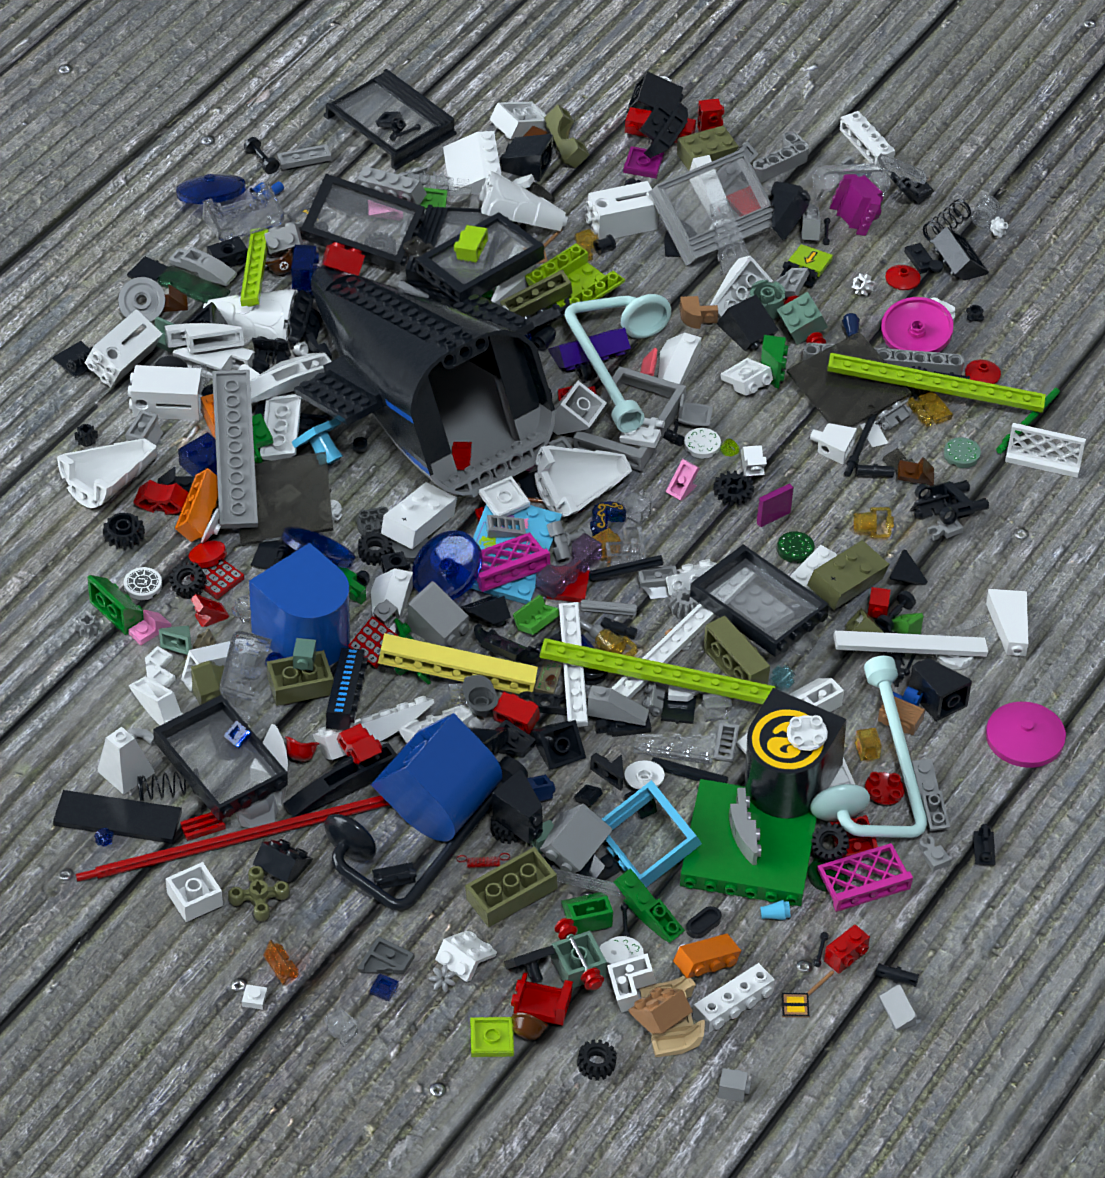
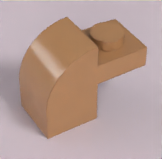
(694, 315)

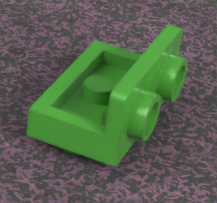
(435, 197)
(535, 616)

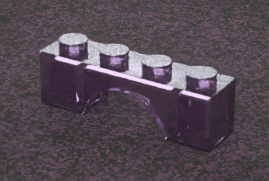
(554, 579)

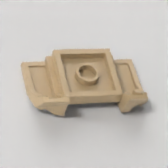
(684, 1034)

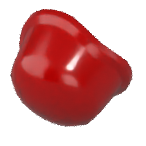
(300, 751)

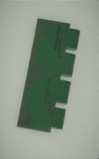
(192, 285)

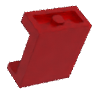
(542, 1001)

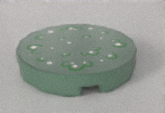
(962, 452)

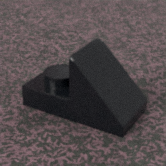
(170, 478)
(608, 771)
(600, 868)

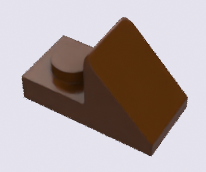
(175, 300)
(916, 472)

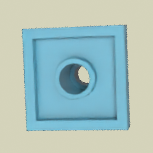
(321, 441)

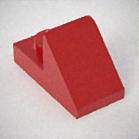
(208, 611)

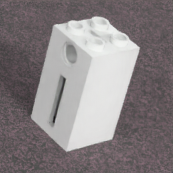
(622, 211)
(123, 348)
(166, 392)

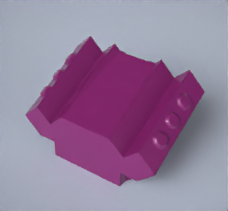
(857, 202)

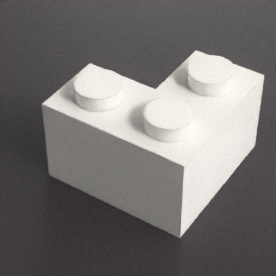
(628, 977)

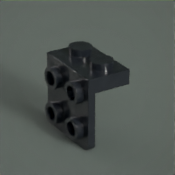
(912, 190)

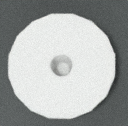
(614, 951)

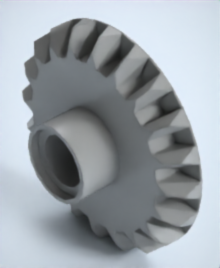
(139, 288)

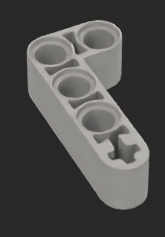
(793, 154)

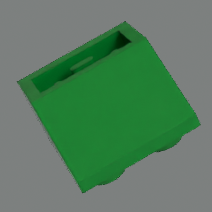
(773, 356)
(589, 912)

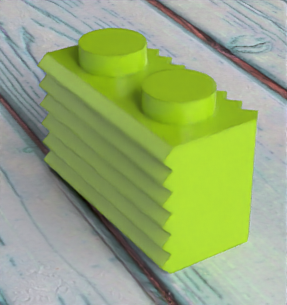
(471, 243)

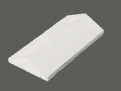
(283, 421)

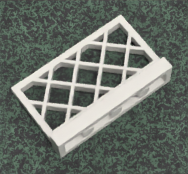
(1044, 459)

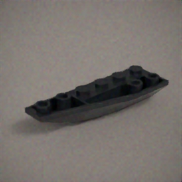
(339, 781)

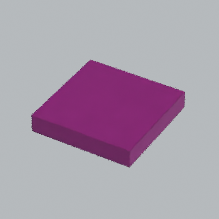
(641, 165)
(775, 505)

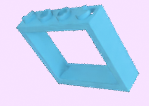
(632, 805)

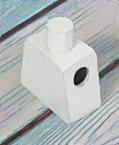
(835, 441)

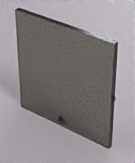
(843, 397)
(291, 495)

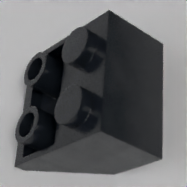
(282, 860)

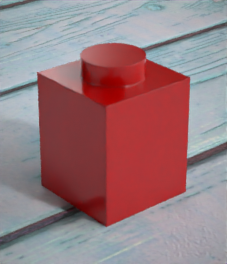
(878, 602)

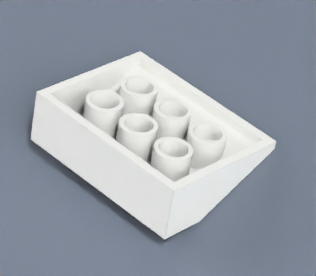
(472, 159)

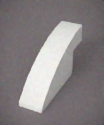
(203, 336)
(217, 359)
(156, 700)
(275, 744)

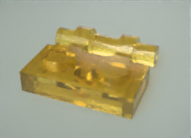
(933, 406)

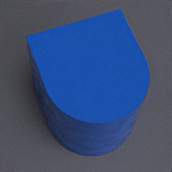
(302, 599)
(440, 778)

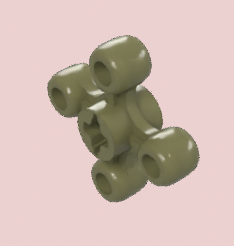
(258, 893)

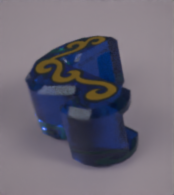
(606, 512)

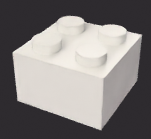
(194, 892)

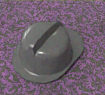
(479, 695)

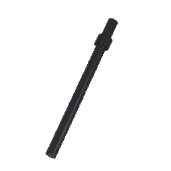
(853, 460)

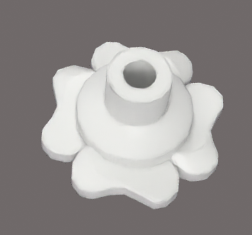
(998, 227)

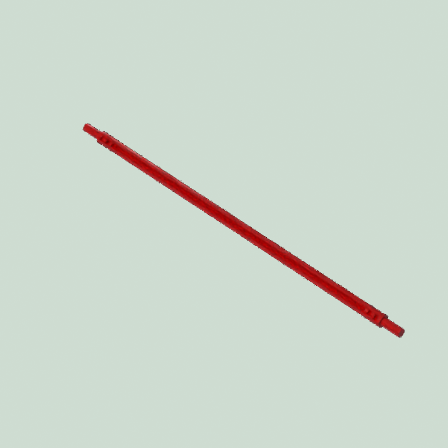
(231, 839)

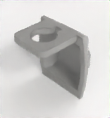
(694, 414)

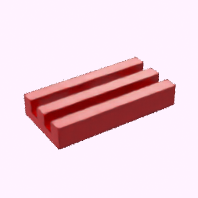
(201, 823)

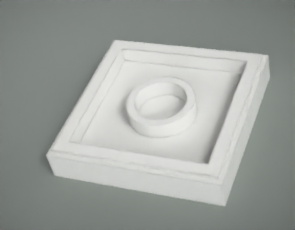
(504, 497)

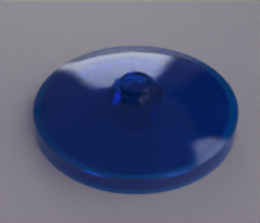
(211, 186)
(334, 551)
(450, 561)

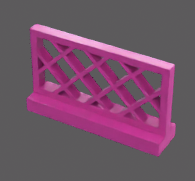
(511, 570)
(874, 889)

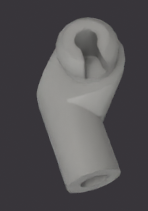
(142, 733)

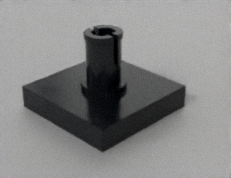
(530, 961)

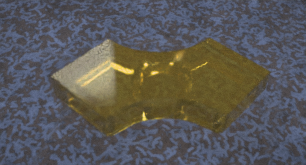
(585, 240)

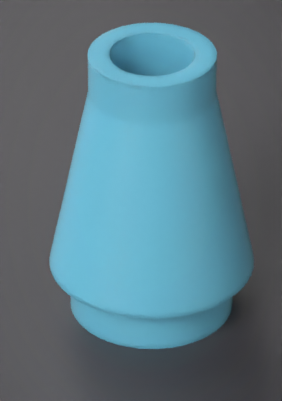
(778, 910)

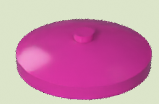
(917, 325)
(1025, 734)

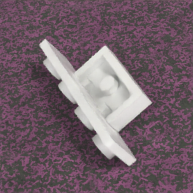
(687, 575)

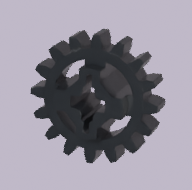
(733, 487)

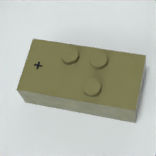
(848, 574)
(734, 653)
(511, 886)

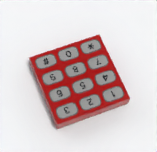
(221, 578)
(371, 639)

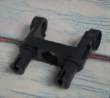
(960, 504)

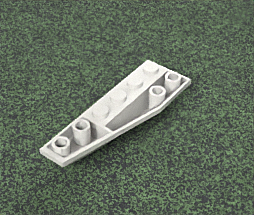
(287, 375)
(820, 692)
(379, 724)

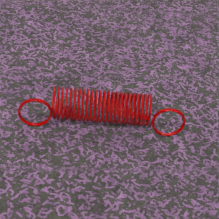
(483, 863)

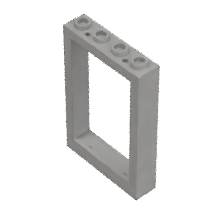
(635, 456)

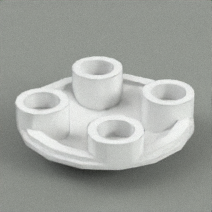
(807, 732)

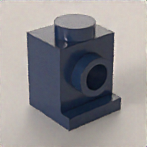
(542, 787)

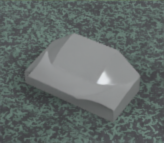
(145, 427)
(654, 581)
(258, 813)

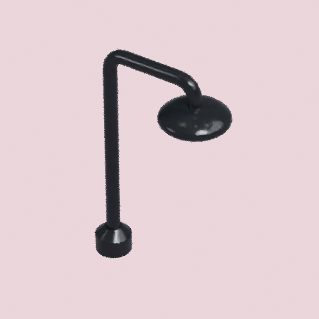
(357, 843)

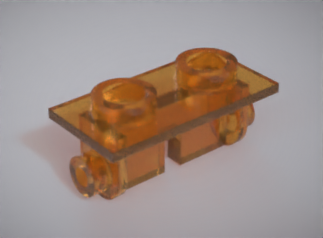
(277, 957)

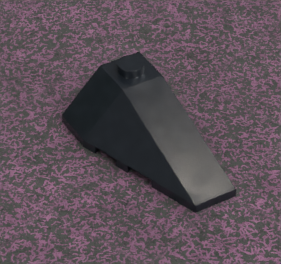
(789, 205)

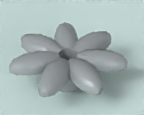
(446, 976)

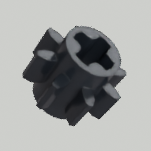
(86, 435)

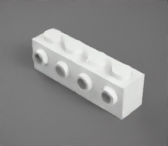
(865, 137)
(734, 998)

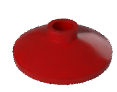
(903, 277)
(983, 371)

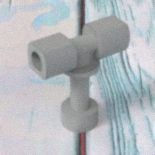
(564, 539)

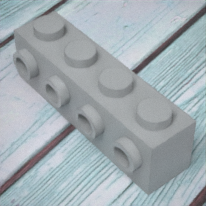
(392, 184)

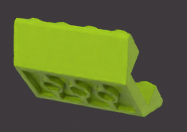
(585, 279)

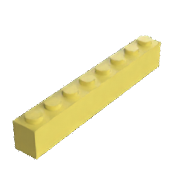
(456, 663)

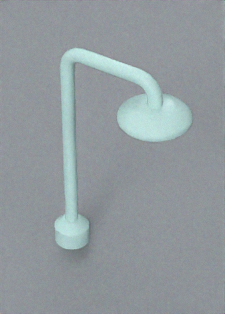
(641, 319)
(849, 800)

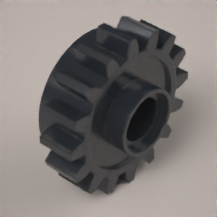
(123, 530)

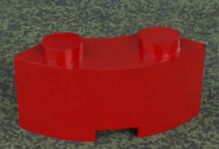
(161, 497)
(359, 744)

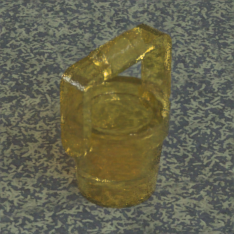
(867, 522)
(613, 643)

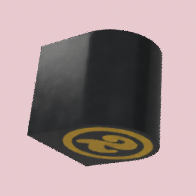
(777, 773)

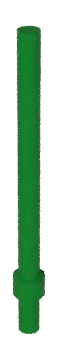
(1048, 399)

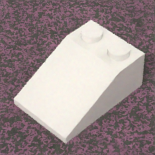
(517, 118)

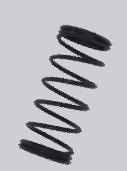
(955, 211)
(140, 786)

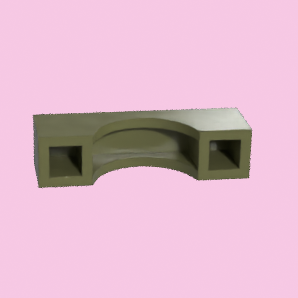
(559, 124)

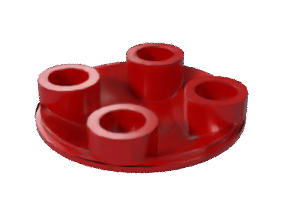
(885, 787)

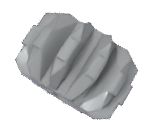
(682, 603)

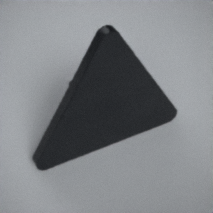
(907, 570)

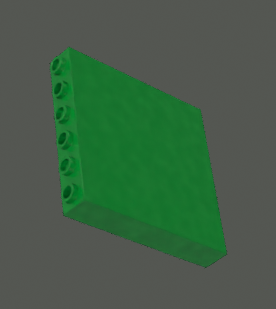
(724, 869)

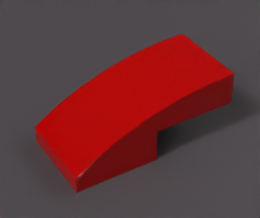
(462, 454)

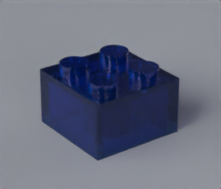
(303, 265)
(199, 455)

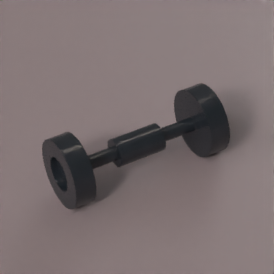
(270, 164)
(906, 601)

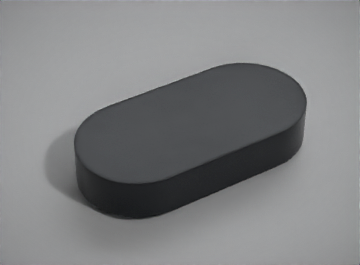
(703, 922)

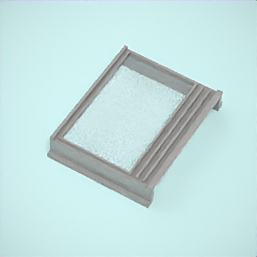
(686, 200)

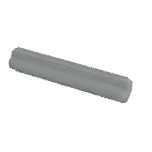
(608, 607)

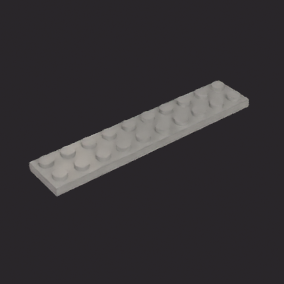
(234, 449)

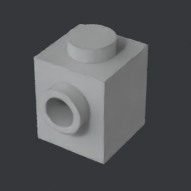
(733, 1085)

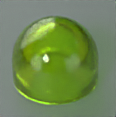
(726, 448)

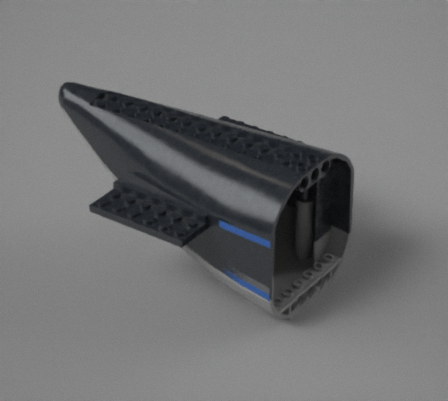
(433, 378)

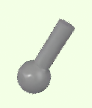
(592, 629)

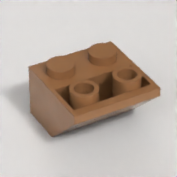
(661, 1009)

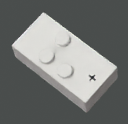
(418, 515)

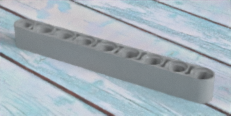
(906, 358)

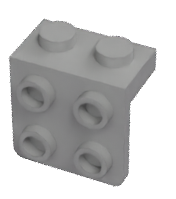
(284, 238)

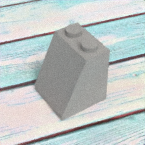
(436, 617)
(575, 838)

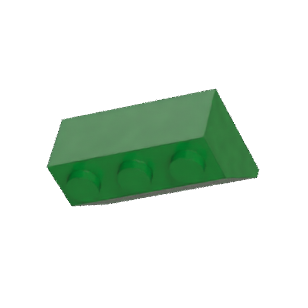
(113, 603)

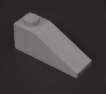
(612, 705)

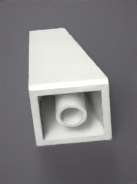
(123, 761)

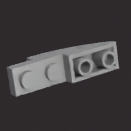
(204, 264)
(930, 795)
(744, 828)

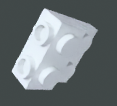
(748, 376)

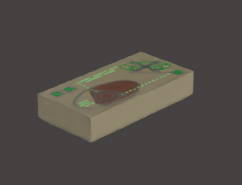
(548, 677)

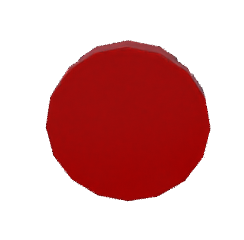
(208, 553)

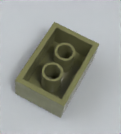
(713, 142)
(297, 685)

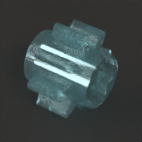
(783, 676)

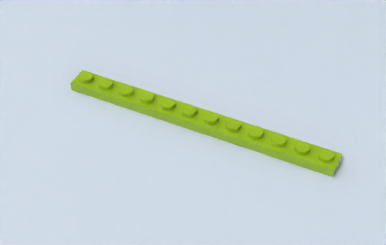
(936, 382)
(655, 671)

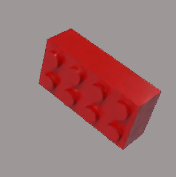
(343, 259)

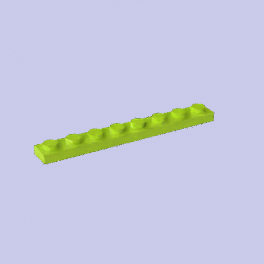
(254, 269)

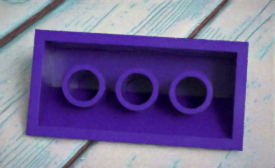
(605, 343)

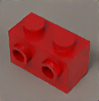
(709, 114)
(518, 711)
(847, 949)

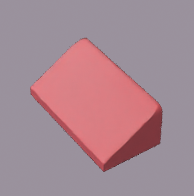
(649, 363)

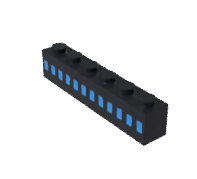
(346, 689)

